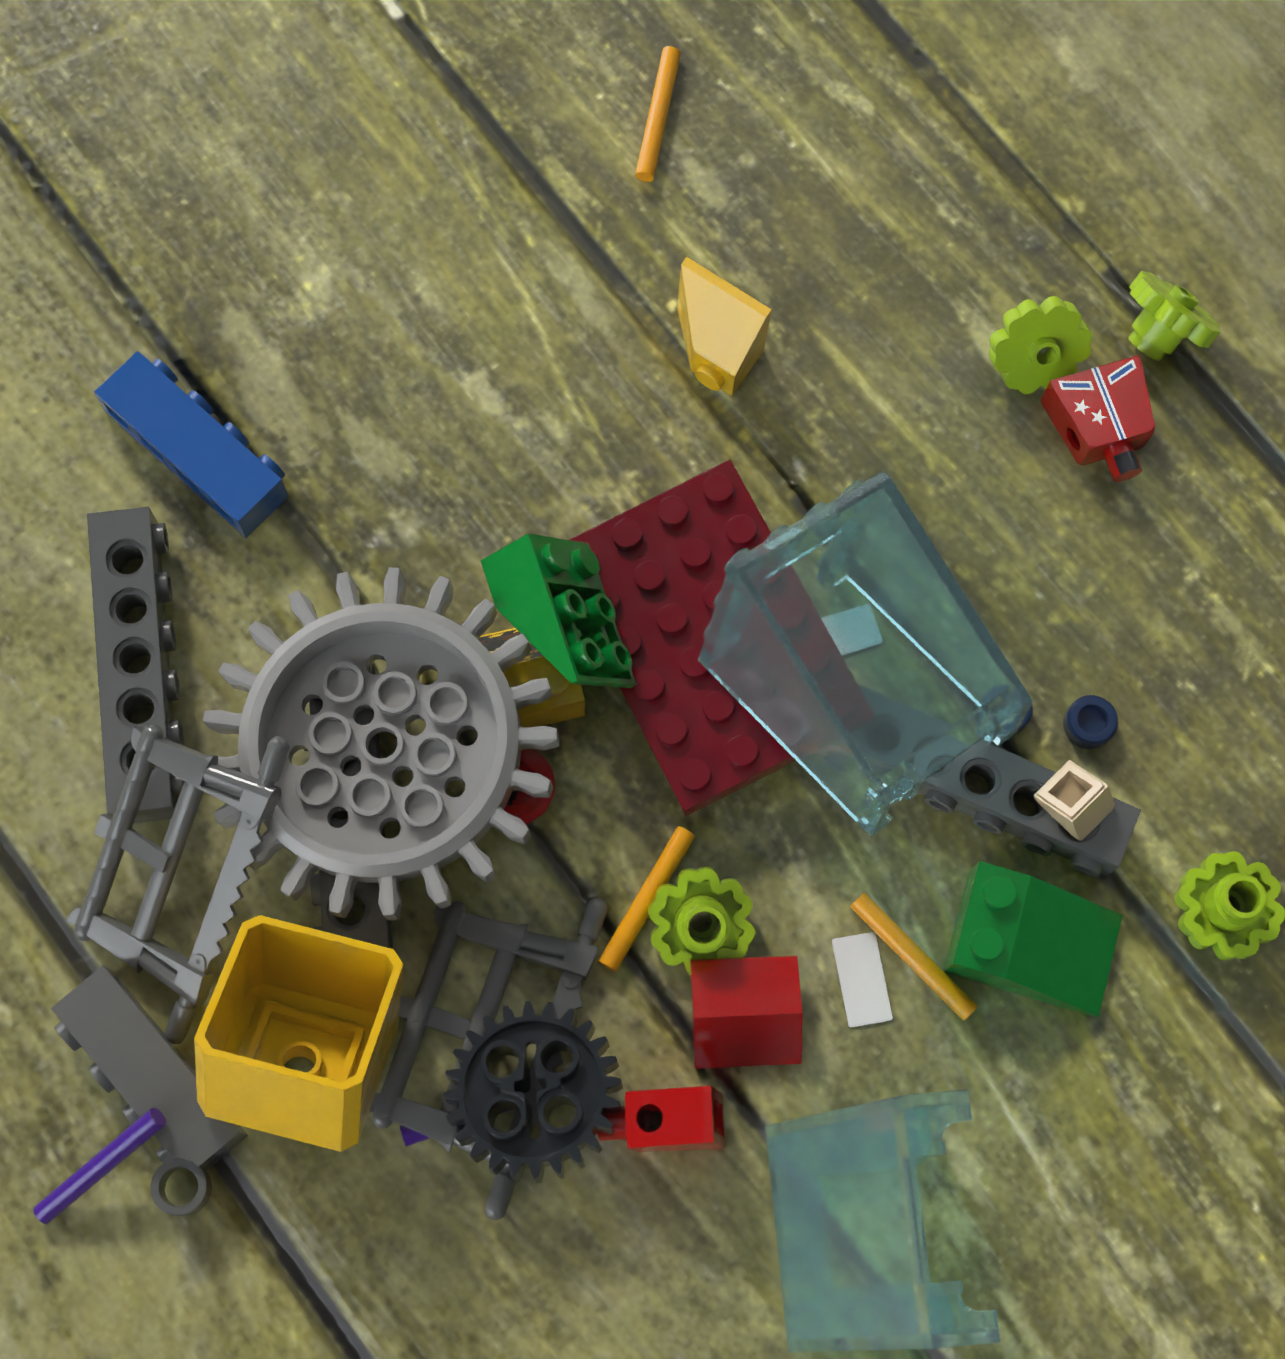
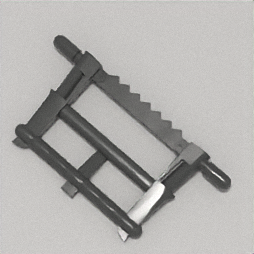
(510, 942)
(135, 945)

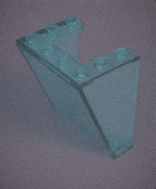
(861, 651)
(856, 1229)

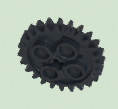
(485, 1096)

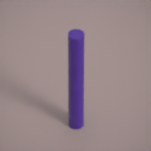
(99, 1165)

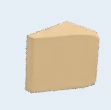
(1076, 799)

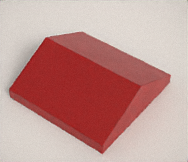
(746, 1011)

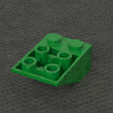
(559, 604)

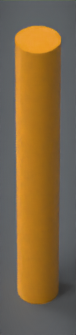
(658, 114)
(638, 911)
(913, 956)

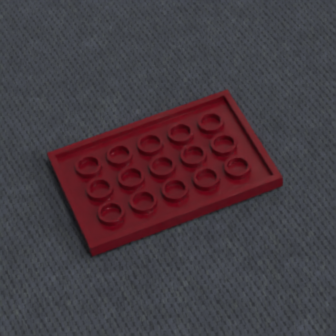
(662, 576)

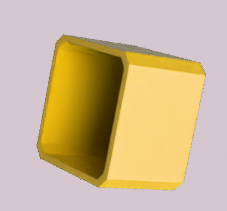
(290, 997)

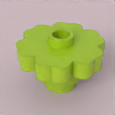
(1168, 317)
(1039, 343)
(695, 893)
(1212, 919)

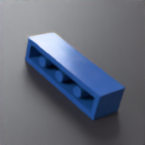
(192, 443)

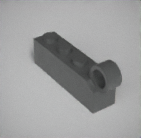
(148, 1074)

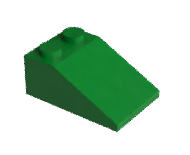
(1033, 939)

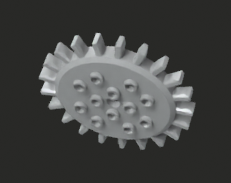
(332, 664)

